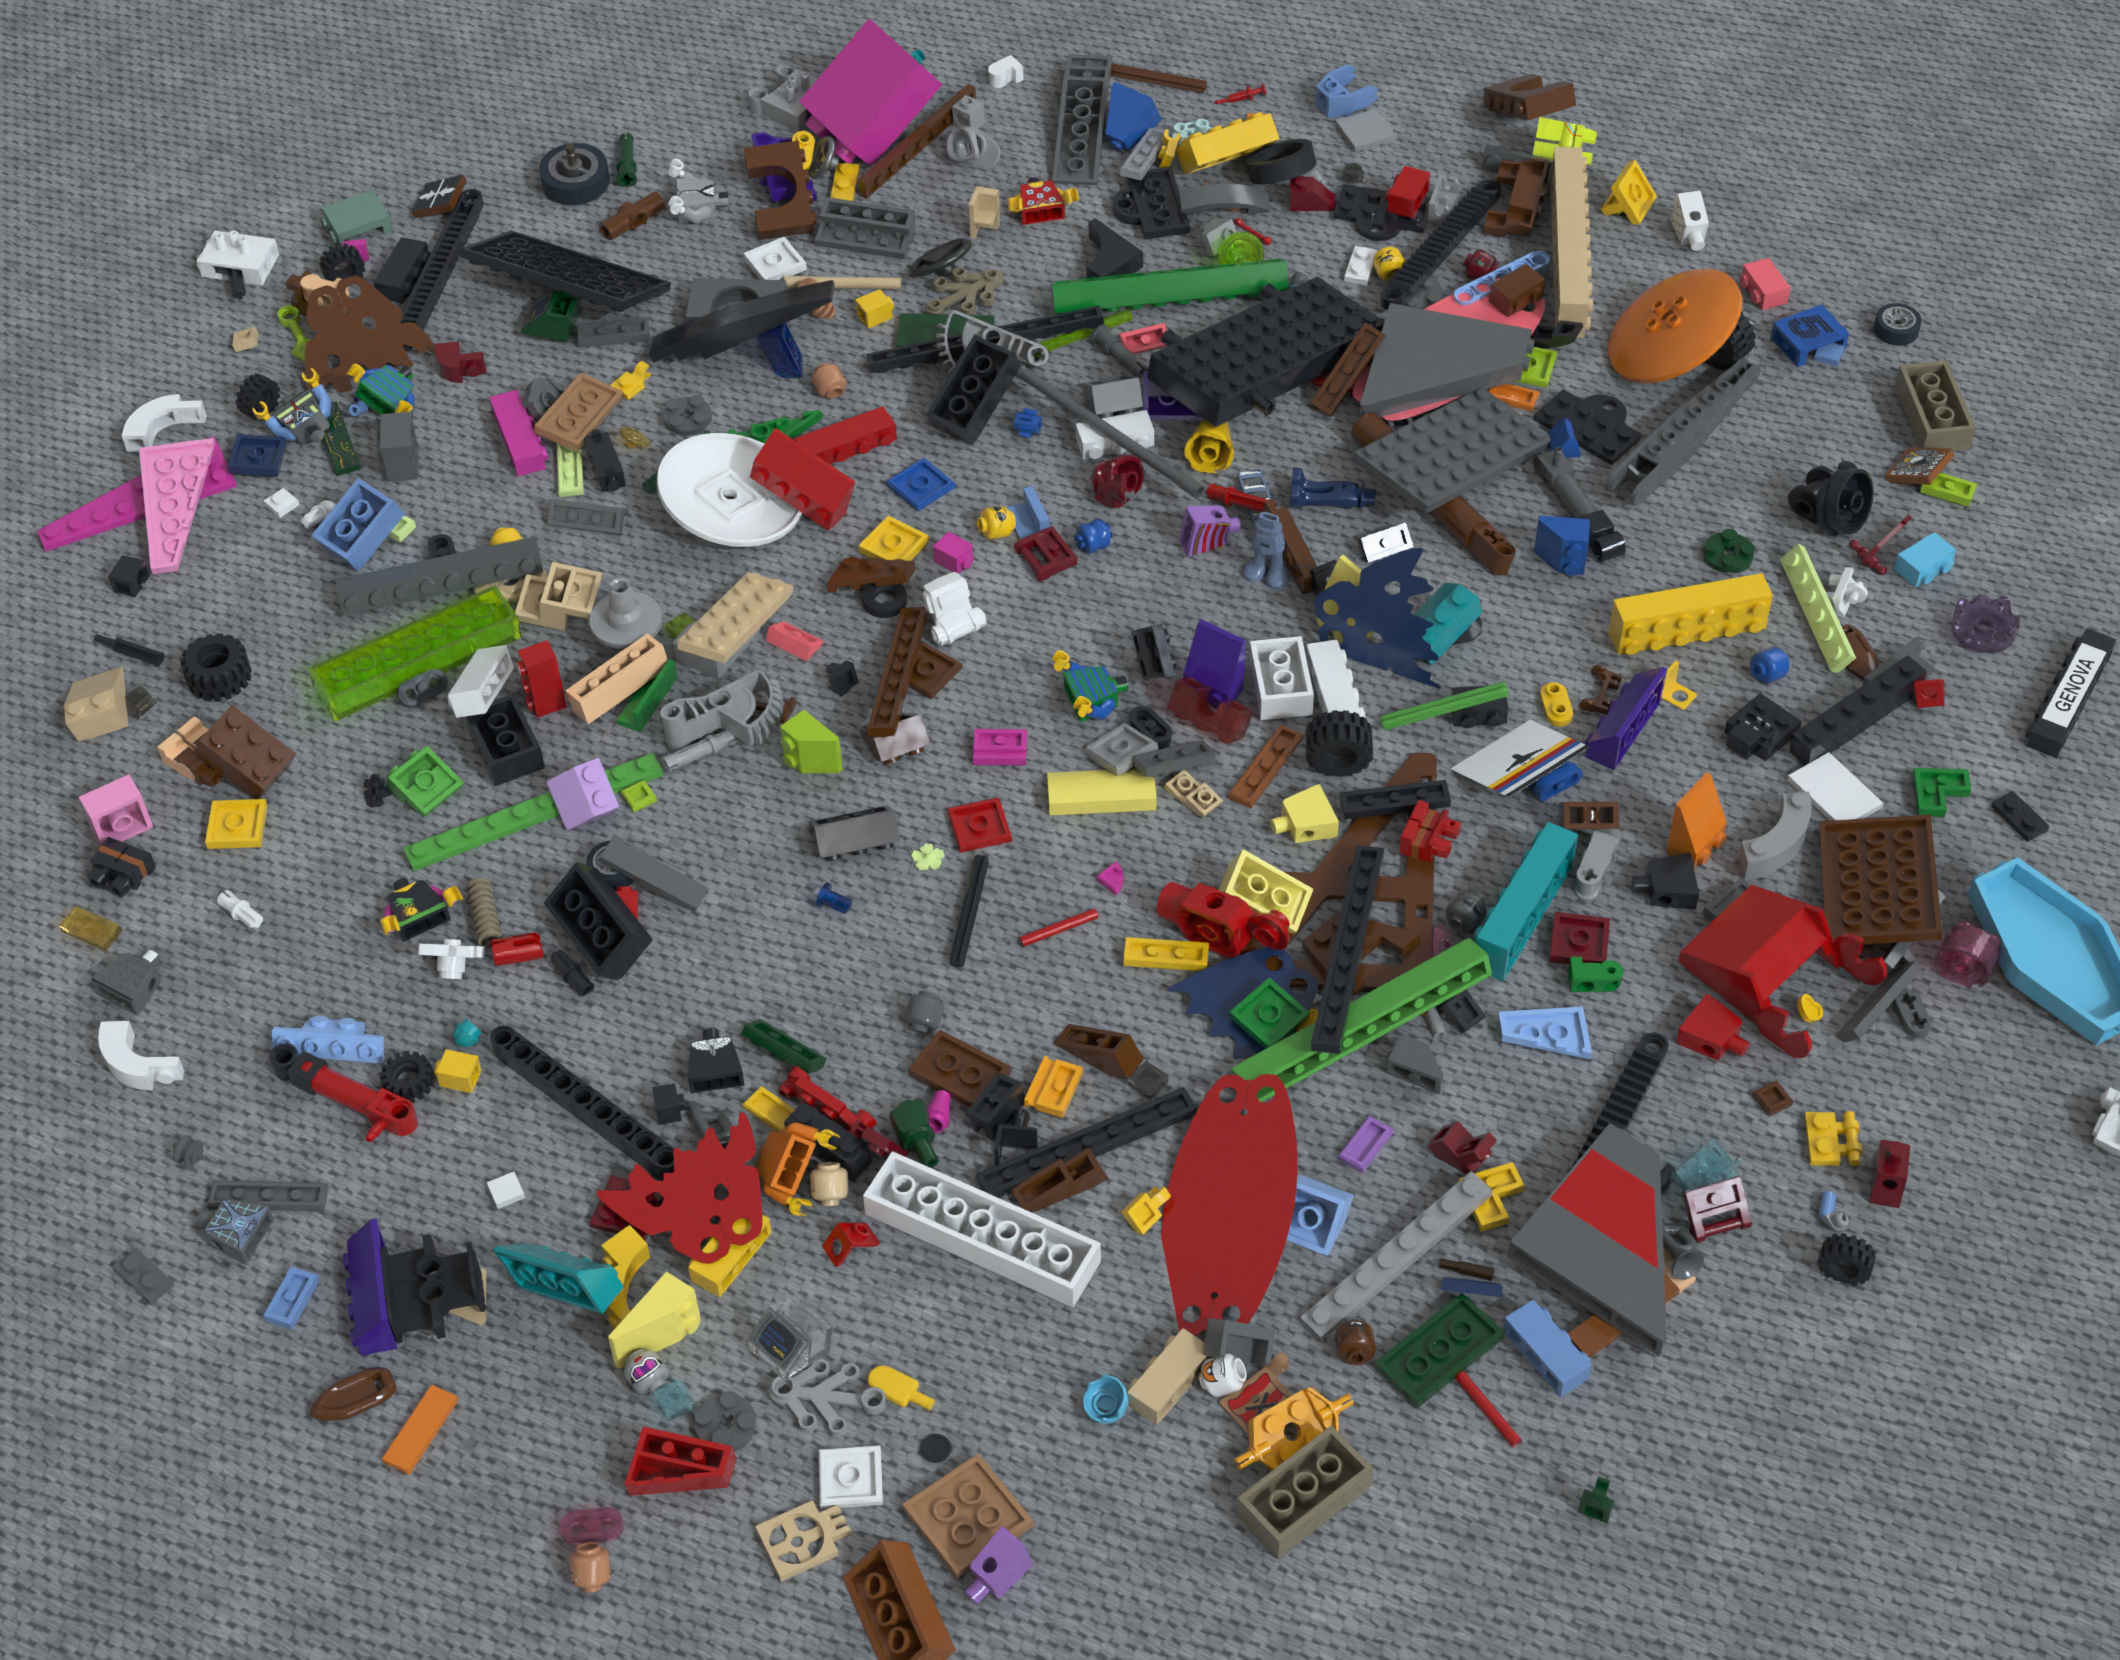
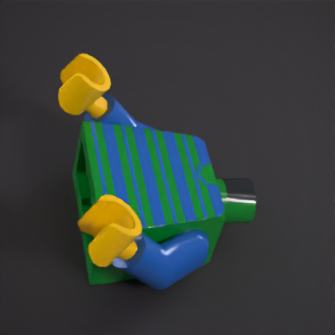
(384, 388)
(1089, 688)

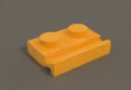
(1053, 1086)

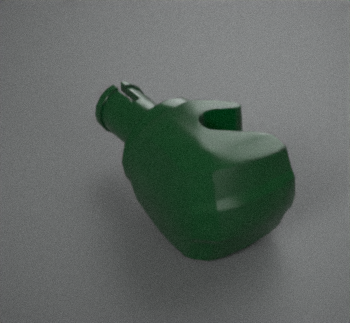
(913, 1131)

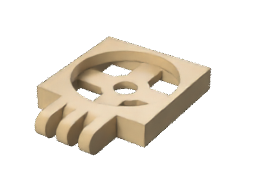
(825, 1529)

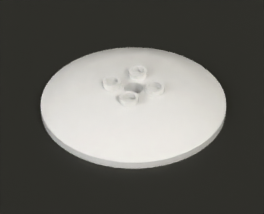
(717, 465)

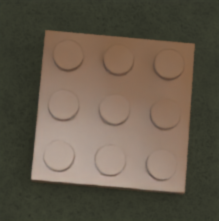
(965, 1512)

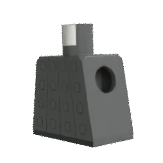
(129, 981)

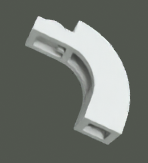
(157, 414)
(136, 1071)

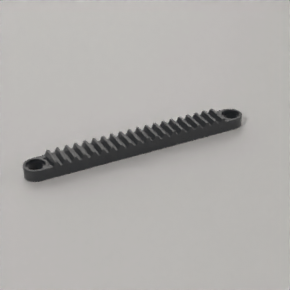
(1440, 243)
(442, 260)
(1630, 1088)

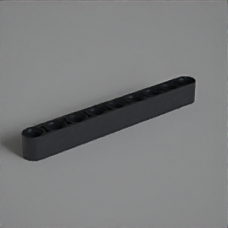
(512, 1049)

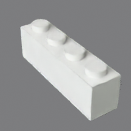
(1332, 678)
(480, 681)

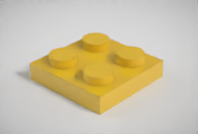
(893, 541)
(236, 824)

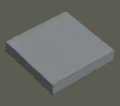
(1365, 130)
(1118, 747)

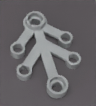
(823, 1395)

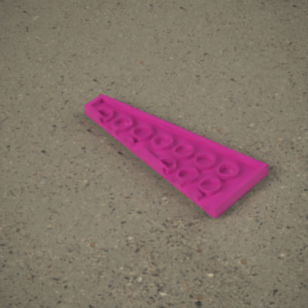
(124, 506)

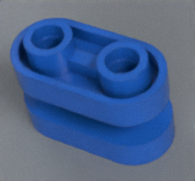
(1557, 781)

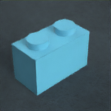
(1925, 560)

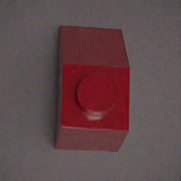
(1310, 195)

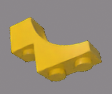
(626, 1254)

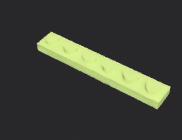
(1817, 609)

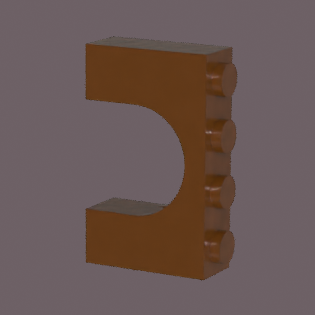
(1528, 98)
(785, 161)

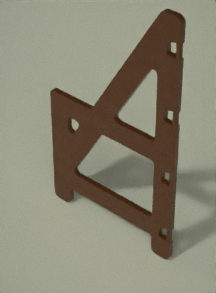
(1412, 890)

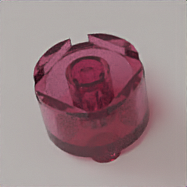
(1968, 955)

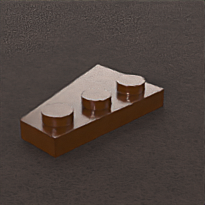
(858, 572)

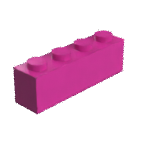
(518, 433)

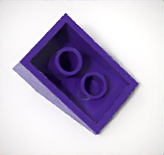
(1218, 662)

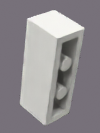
(1134, 425)

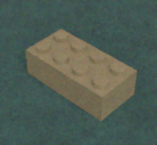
(1934, 406)
(1304, 1492)

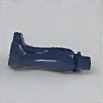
(1328, 493)

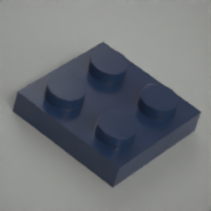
(257, 455)

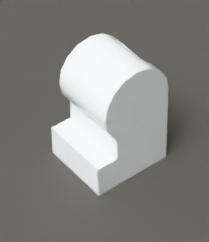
(1005, 71)

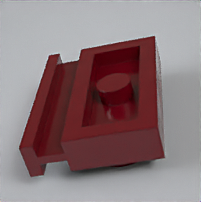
(877, 1142)

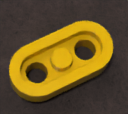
(808, 146)
(1556, 702)

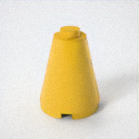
(1210, 448)

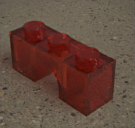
(1191, 704)

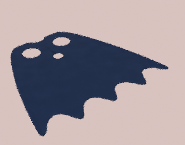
(1228, 983)

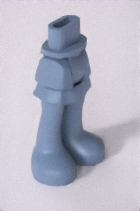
(1267, 540)

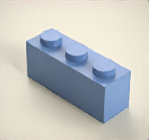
(1547, 1347)

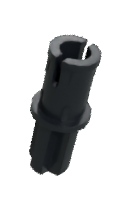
(572, 973)

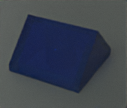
(782, 352)

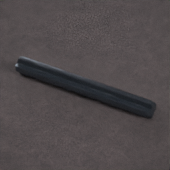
(969, 910)

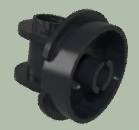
(1834, 499)

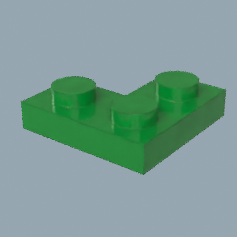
(1934, 784)

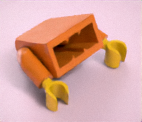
(785, 1160)

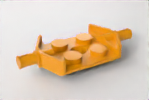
(1306, 1410)

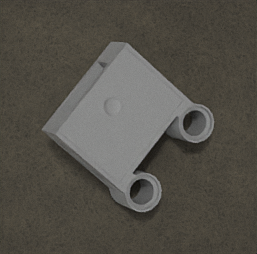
(784, 102)

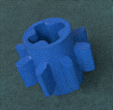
(1028, 422)

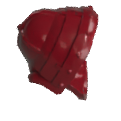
(1115, 477)

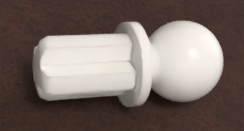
(317, 514)

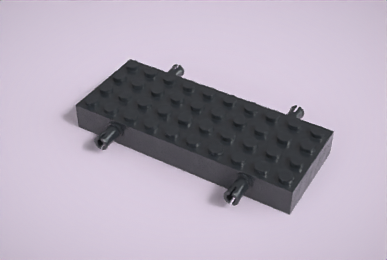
(1259, 351)

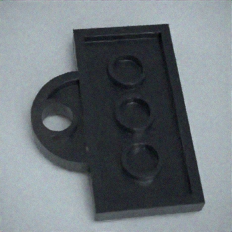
(1152, 204)
(1369, 211)
(1594, 427)

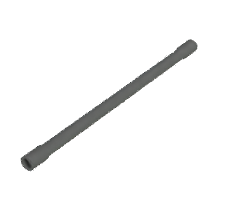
(1183, 481)

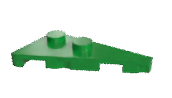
(791, 428)

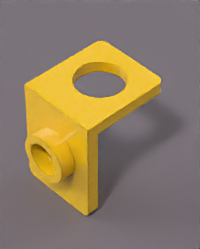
(1671, 686)

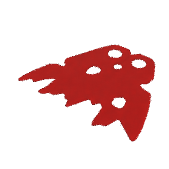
(690, 1195)

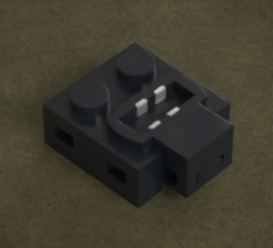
(1760, 728)

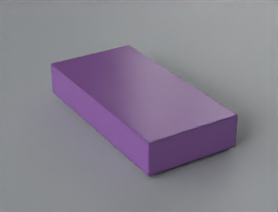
(1365, 1144)

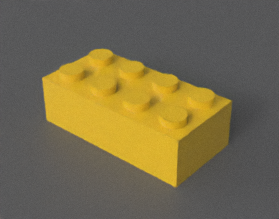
(1227, 142)

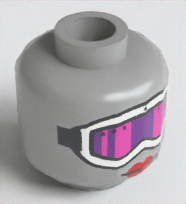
(645, 1371)

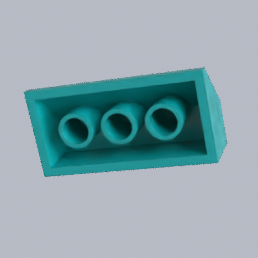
(560, 1275)

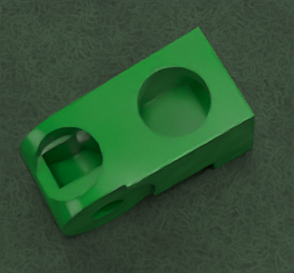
(1594, 976)

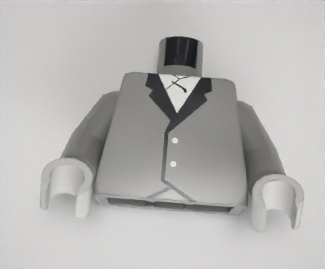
(695, 197)

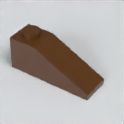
(1103, 1049)

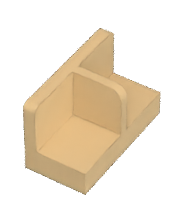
(984, 209)

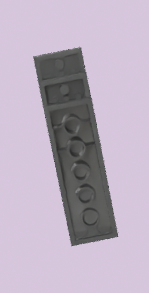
(1082, 119)

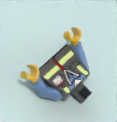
(302, 416)

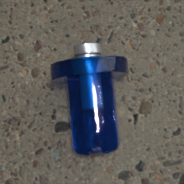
(832, 899)

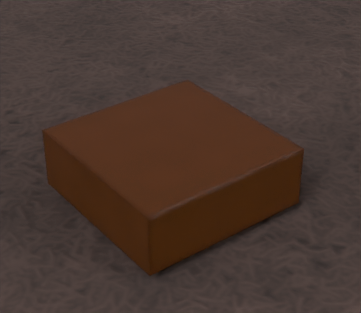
(1772, 1098)

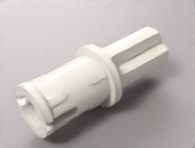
(240, 909)

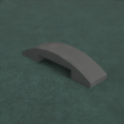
(1224, 196)

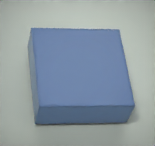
(1829, 354)

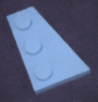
(1547, 1029)

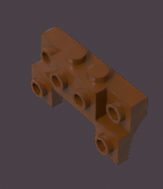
(1528, 189)

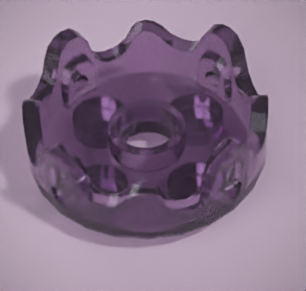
(1988, 612)

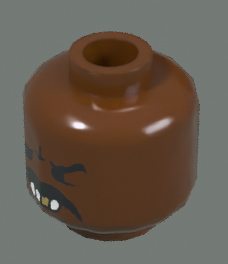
(1355, 1342)

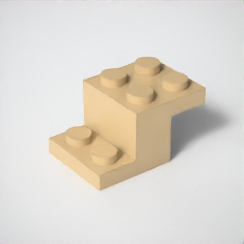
(564, 593)

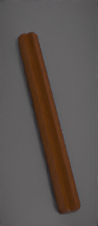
(1158, 78)

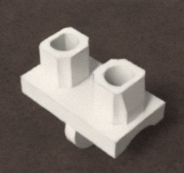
(1845, 591)

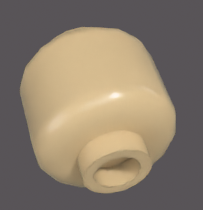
(829, 1183)

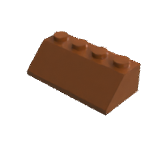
(897, 1605)

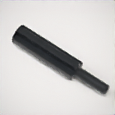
(132, 649)

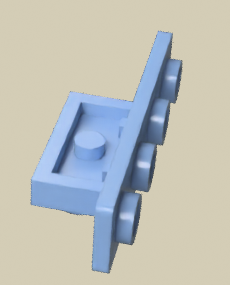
(333, 1040)

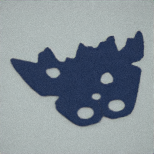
(1383, 614)

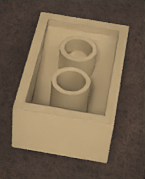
(97, 705)

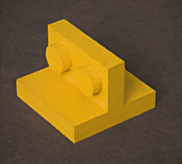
(1630, 194)

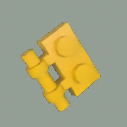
(1823, 1138)

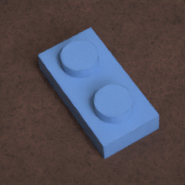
(291, 1298)

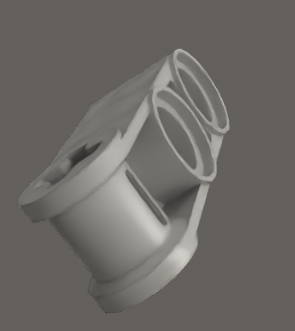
(1595, 864)

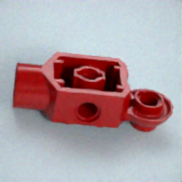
(1220, 919)

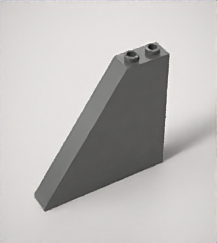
(1439, 358)

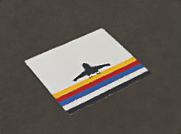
(1519, 758)

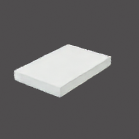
(1835, 789)

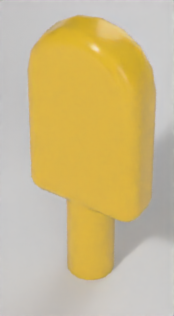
(898, 1387)

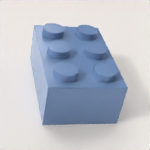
(358, 524)

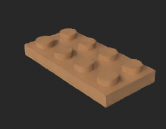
(578, 412)

